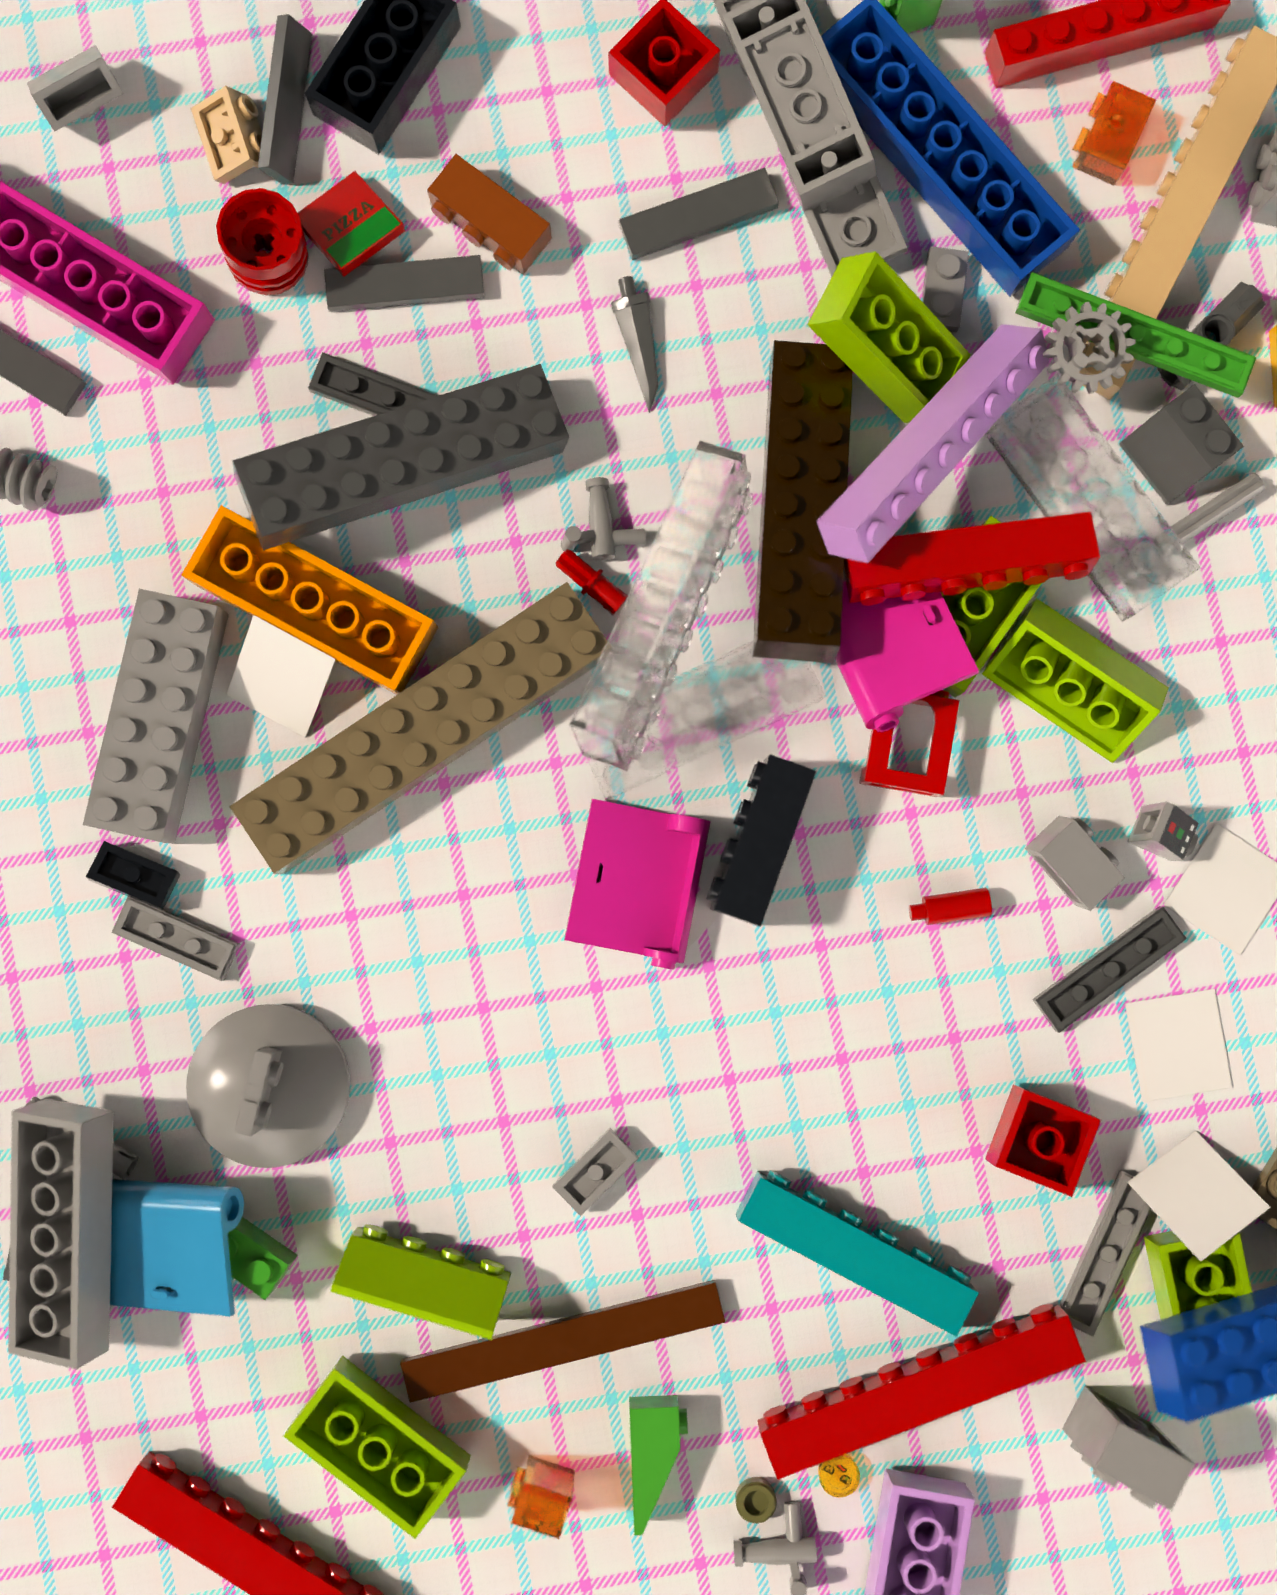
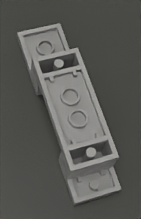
(813, 127)

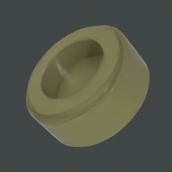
(755, 1500)

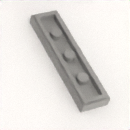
(1105, 1256)

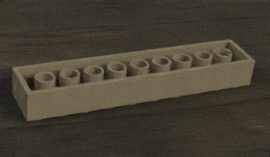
(421, 730)

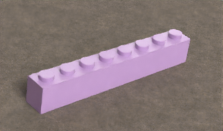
(933, 443)

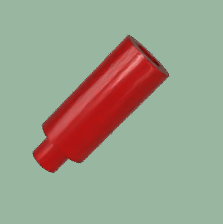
(952, 906)

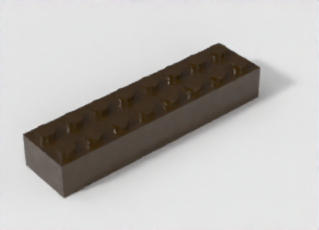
(802, 478)

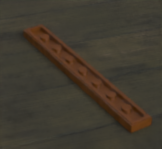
(562, 1341)

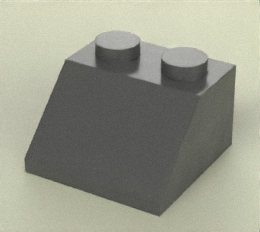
(1181, 444)

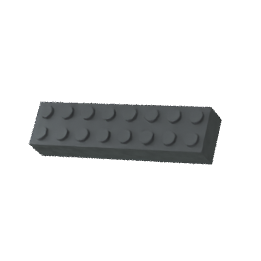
(400, 456)

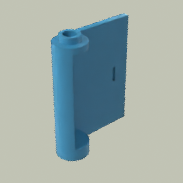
(173, 1246)

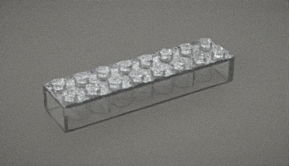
(663, 607)

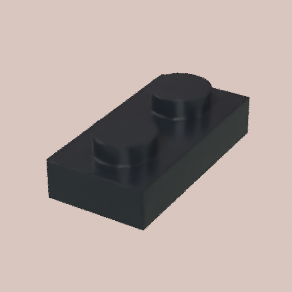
(133, 875)

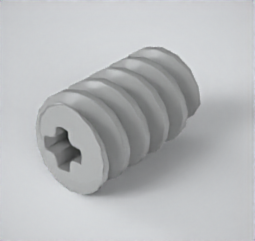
(25, 482)

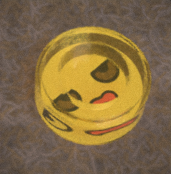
(839, 1476)

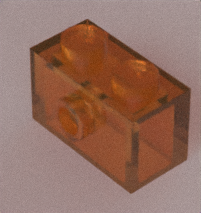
(1113, 132)
(541, 1496)

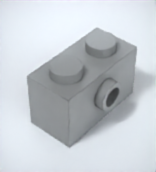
(74, 88)
(1075, 861)

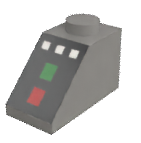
(1164, 831)

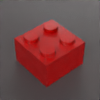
(663, 61)
(1042, 1140)

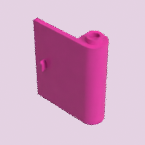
(897, 657)
(644, 885)

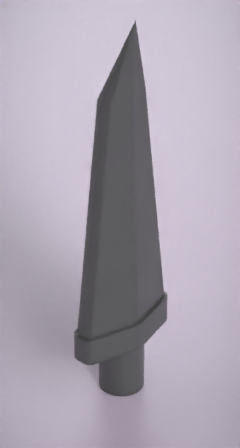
(636, 328)

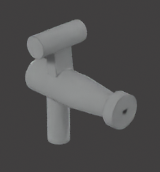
(601, 531)
(780, 1551)

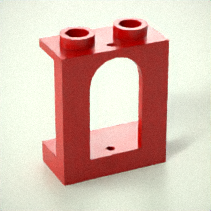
(934, 782)

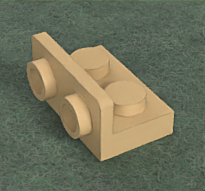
(228, 133)

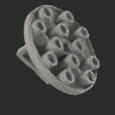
(268, 1085)

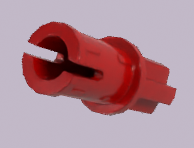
(591, 581)

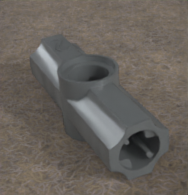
(1225, 322)

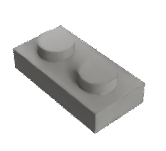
(945, 284)
(595, 1172)

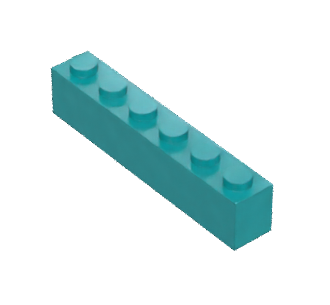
(856, 1252)

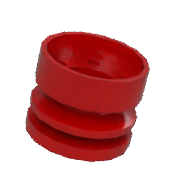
(257, 221)

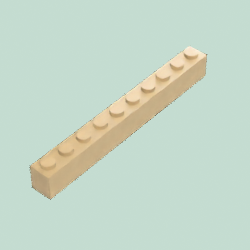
(1196, 183)

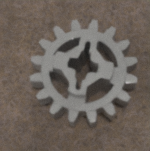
(1102, 357)

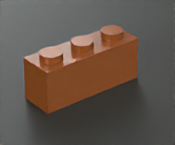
(488, 215)

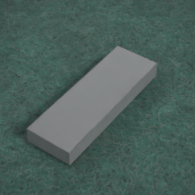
(176, 938)

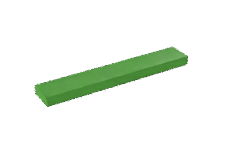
(1155, 340)

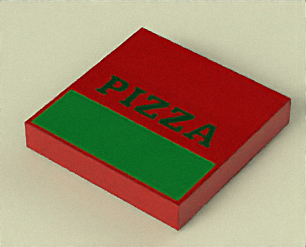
(350, 223)

